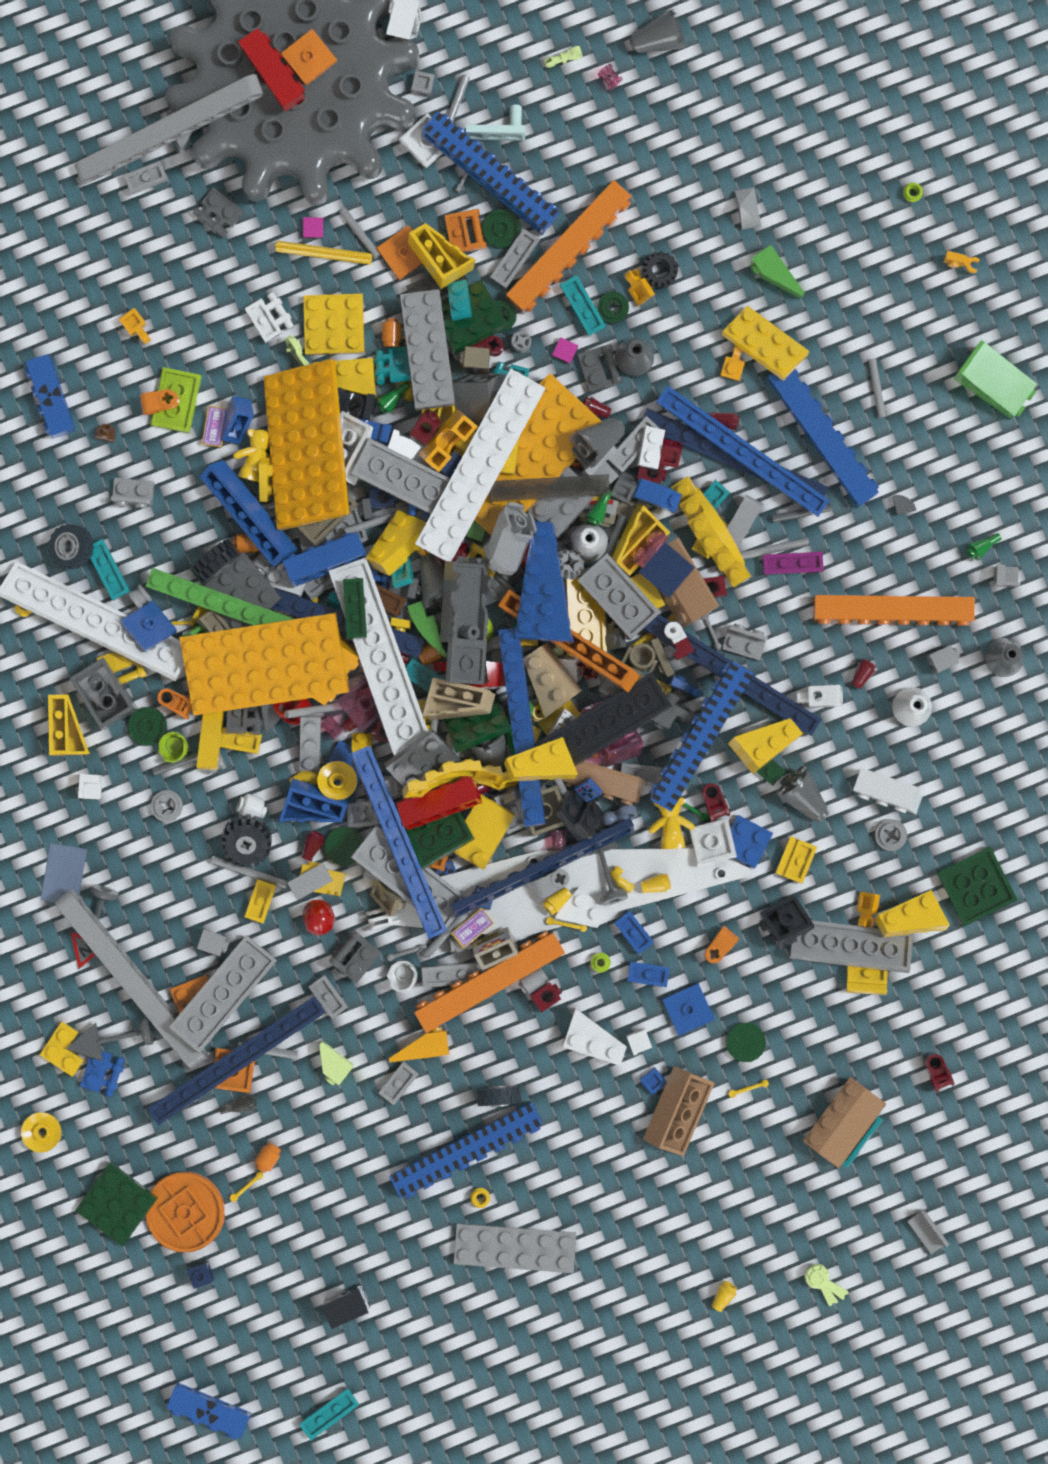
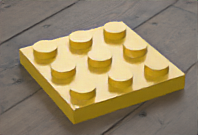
(334, 324)

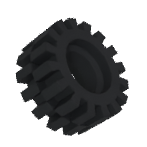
(666, 259)

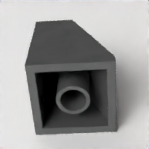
(476, 393)

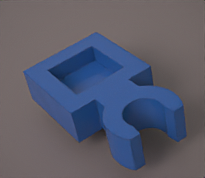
(680, 684)

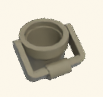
(641, 658)

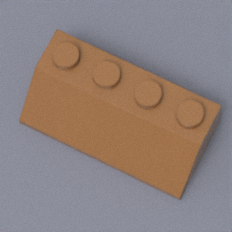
(693, 597)
(610, 782)
(678, 1111)
(844, 1122)

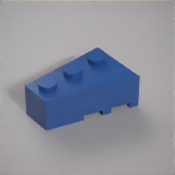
(307, 803)

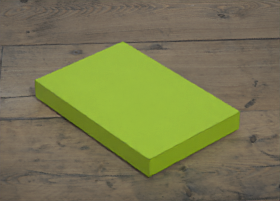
(187, 387)

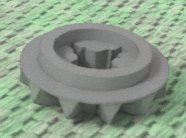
(576, 570)
(157, 808)
(900, 833)

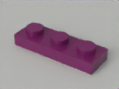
(793, 563)

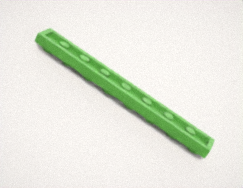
(211, 599)

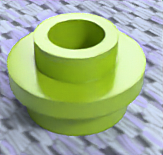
(912, 186)
(596, 957)

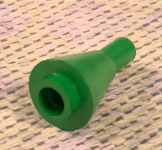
(389, 400)
(597, 513)
(978, 549)

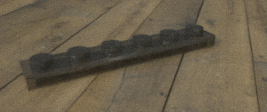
(550, 488)

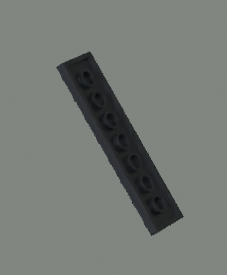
(611, 720)

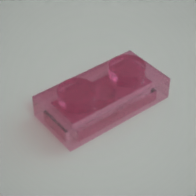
(654, 543)

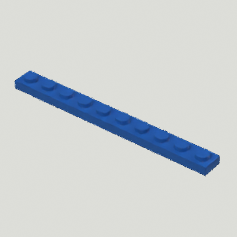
(742, 451)
(521, 721)
(398, 842)

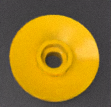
(337, 771)
(32, 1137)

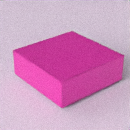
(313, 227)
(565, 350)

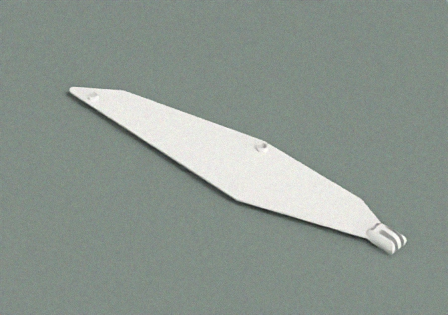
(525, 913)

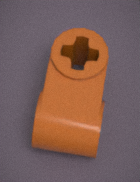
(155, 401)
(177, 704)
(723, 943)

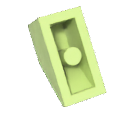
(334, 1064)

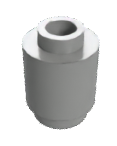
(533, 981)

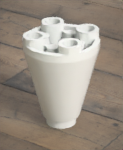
(591, 550)
(905, 711)

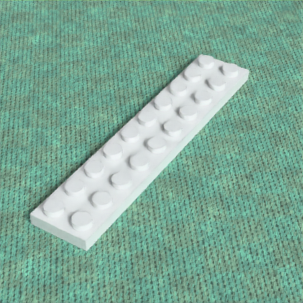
(480, 466)
(87, 618)
(383, 662)

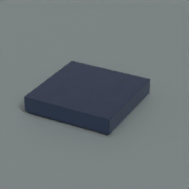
(667, 570)

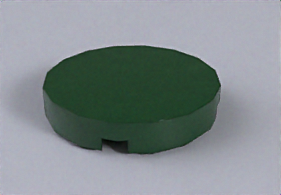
(501, 228)
(147, 726)
(342, 844)
(745, 1042)

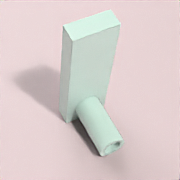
(511, 132)

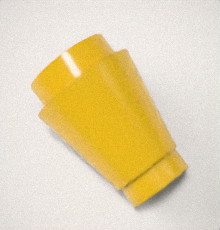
(657, 883)
(556, 901)
(724, 1294)

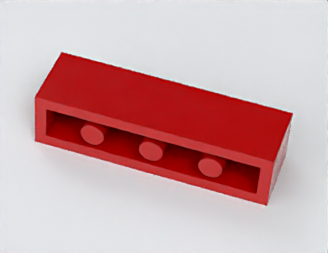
(271, 69)
(439, 803)

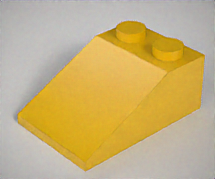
(488, 825)

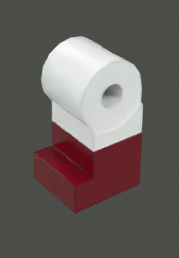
(679, 639)

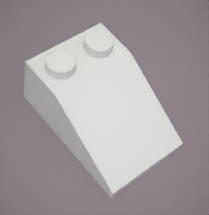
(354, 437)

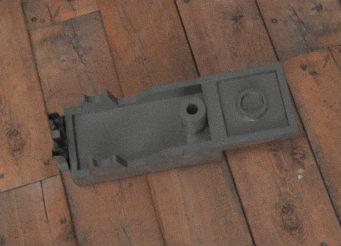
(465, 618)
(666, 719)

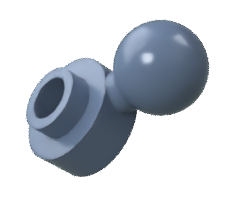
(624, 812)

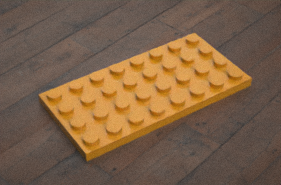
(543, 444)
(306, 445)
(264, 664)

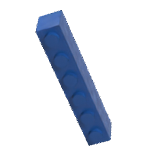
(247, 512)

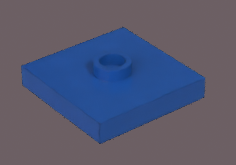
(148, 626)
(688, 1009)

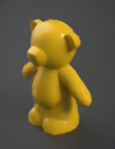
(258, 445)
(671, 821)

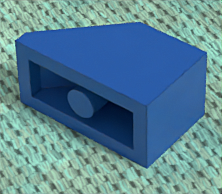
(237, 419)
(657, 495)

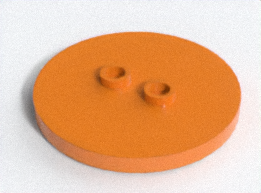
(186, 1212)

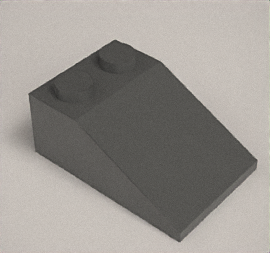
(103, 694)

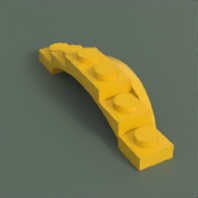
(711, 532)
(451, 772)

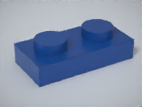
(634, 932)
(648, 974)

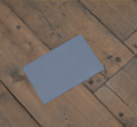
(63, 871)

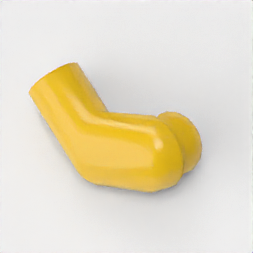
(619, 881)

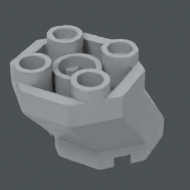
(509, 539)

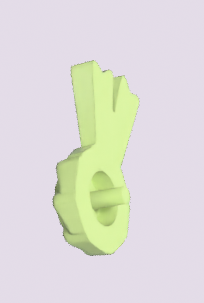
(295, 349)
(818, 1277)

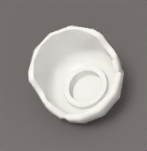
(402, 976)

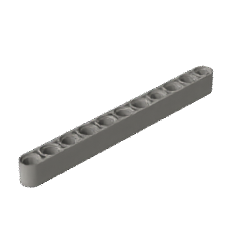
(169, 129)
(126, 974)

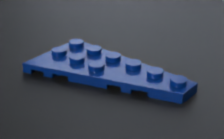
(543, 596)

